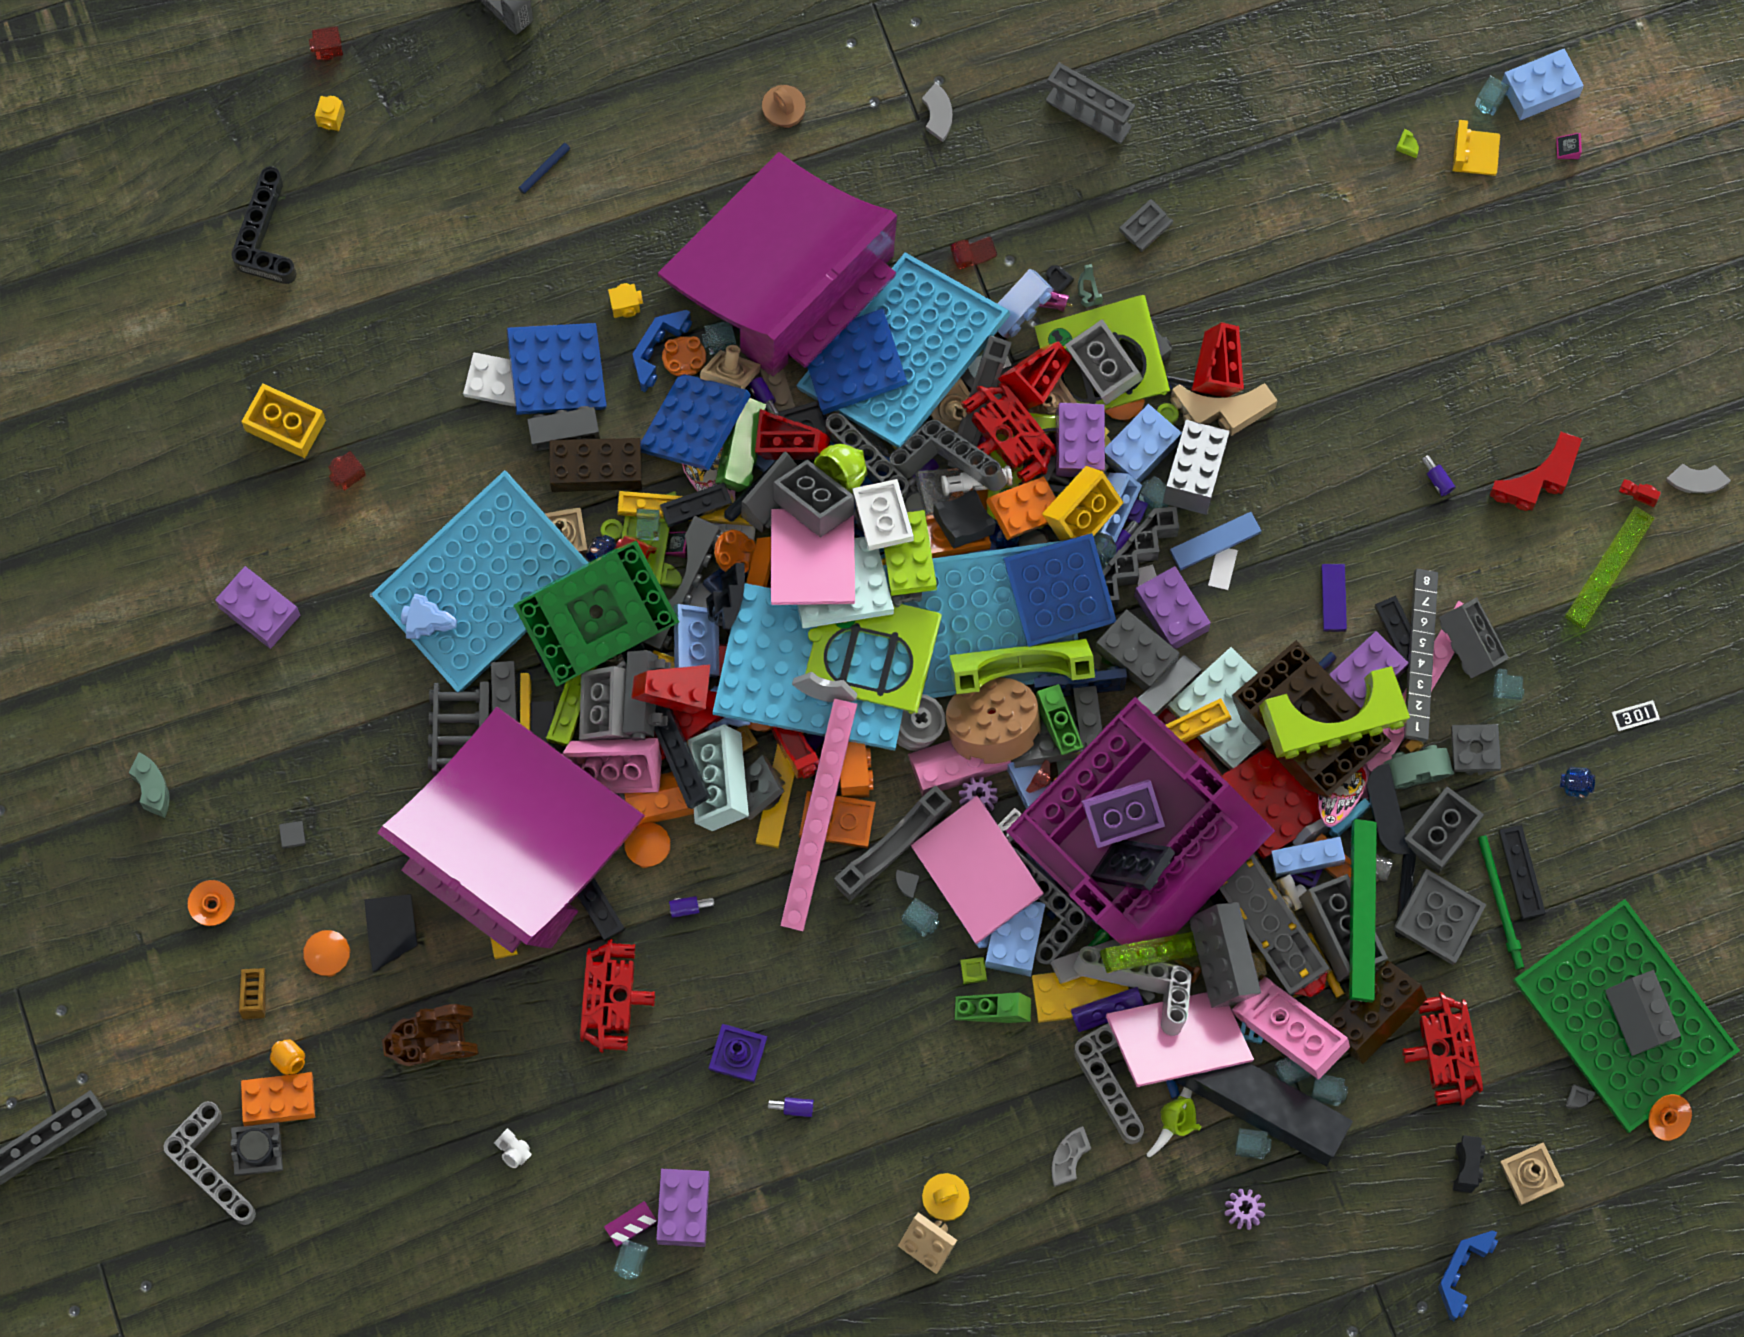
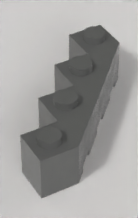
(1140, 547)

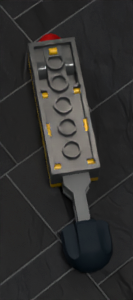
(1277, 930)

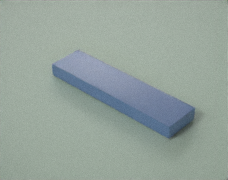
(1215, 541)

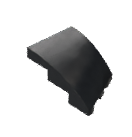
(725, 605)
(390, 928)

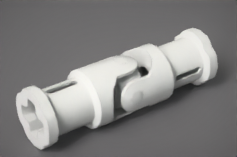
(965, 482)

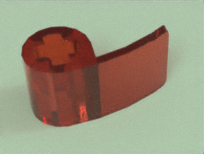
(971, 254)

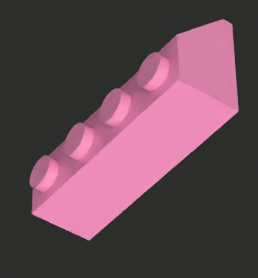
(619, 763)
(947, 768)

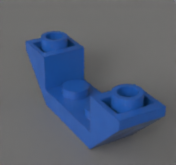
(674, 323)
(1452, 1299)

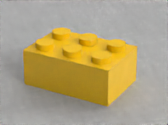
(283, 420)
(1083, 505)

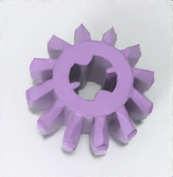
(971, 791)
(1236, 1205)

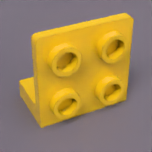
(1475, 151)

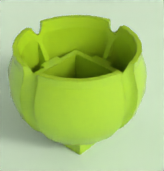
(843, 465)

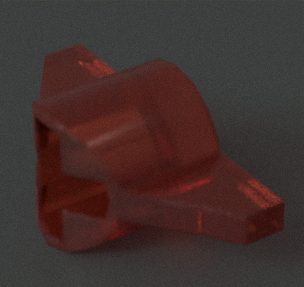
(1041, 778)

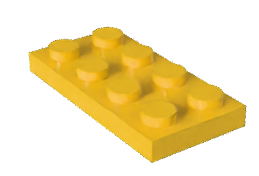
(1056, 1000)

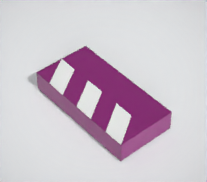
(630, 1224)

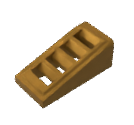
(252, 1008)

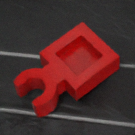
(1643, 493)

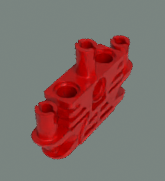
(1010, 418)
(595, 992)
(1462, 1049)

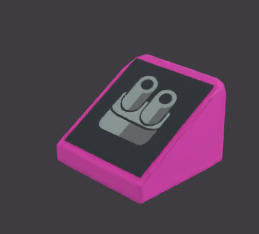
(1569, 146)
(676, 544)

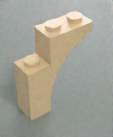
(1232, 412)

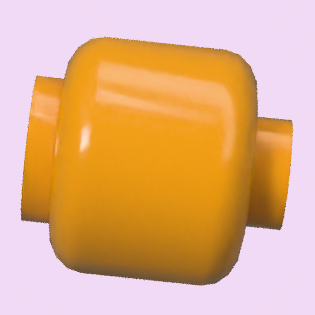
(287, 1057)

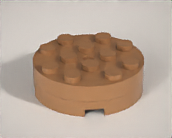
(994, 722)

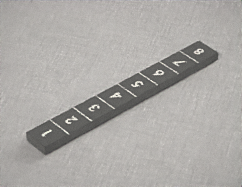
(1421, 654)

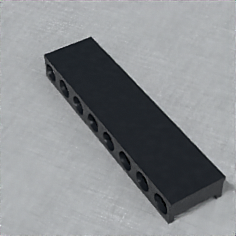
(1273, 1108)

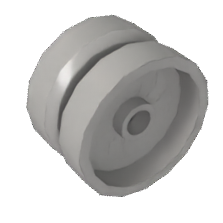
(931, 724)

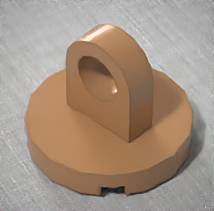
(783, 106)

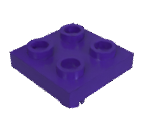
(738, 1053)

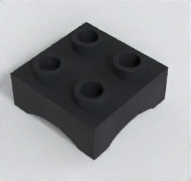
(964, 519)
(1470, 1155)

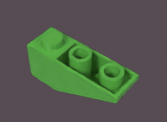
(1058, 719)
(994, 1008)

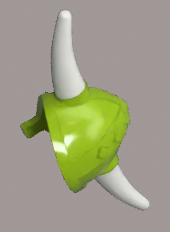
(1178, 1119)

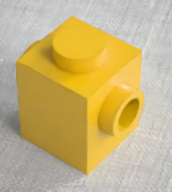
(330, 113)
(625, 300)

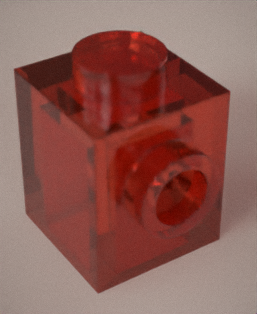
(326, 43)
(346, 470)

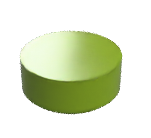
(1169, 412)
(612, 528)

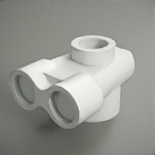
(1290, 892)
(515, 1151)

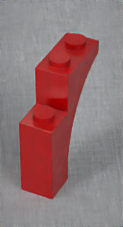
(1551, 475)
(797, 751)

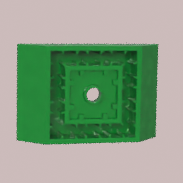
(573, 639)

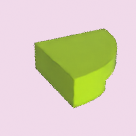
(1408, 144)
(670, 577)

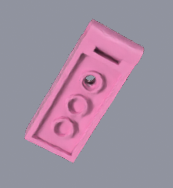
(1292, 1028)

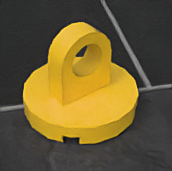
(945, 1197)

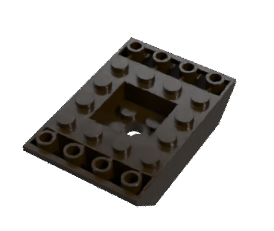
(1319, 699)

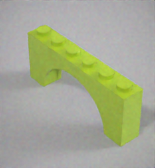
(1068, 658)
(1295, 733)

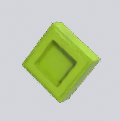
(973, 970)

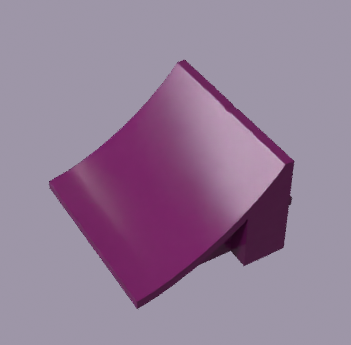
(787, 263)
(1202, 817)
(510, 833)

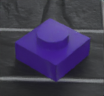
(1137, 511)

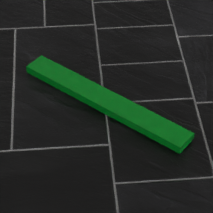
(1362, 911)

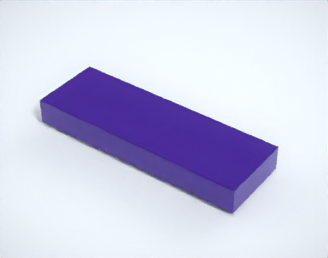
(1333, 598)
(1095, 1013)

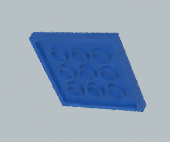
(857, 364)
(555, 368)
(694, 421)
(1059, 589)

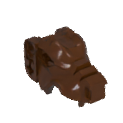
(430, 1036)

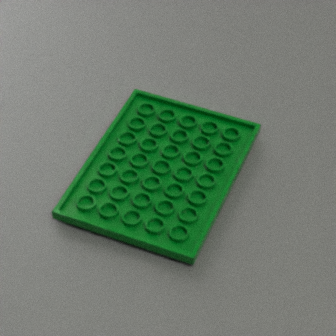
(1571, 1001)

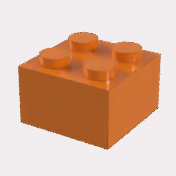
(855, 776)

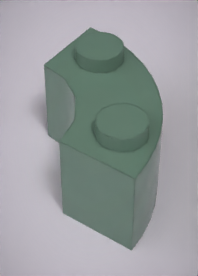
(1420, 767)
(153, 785)

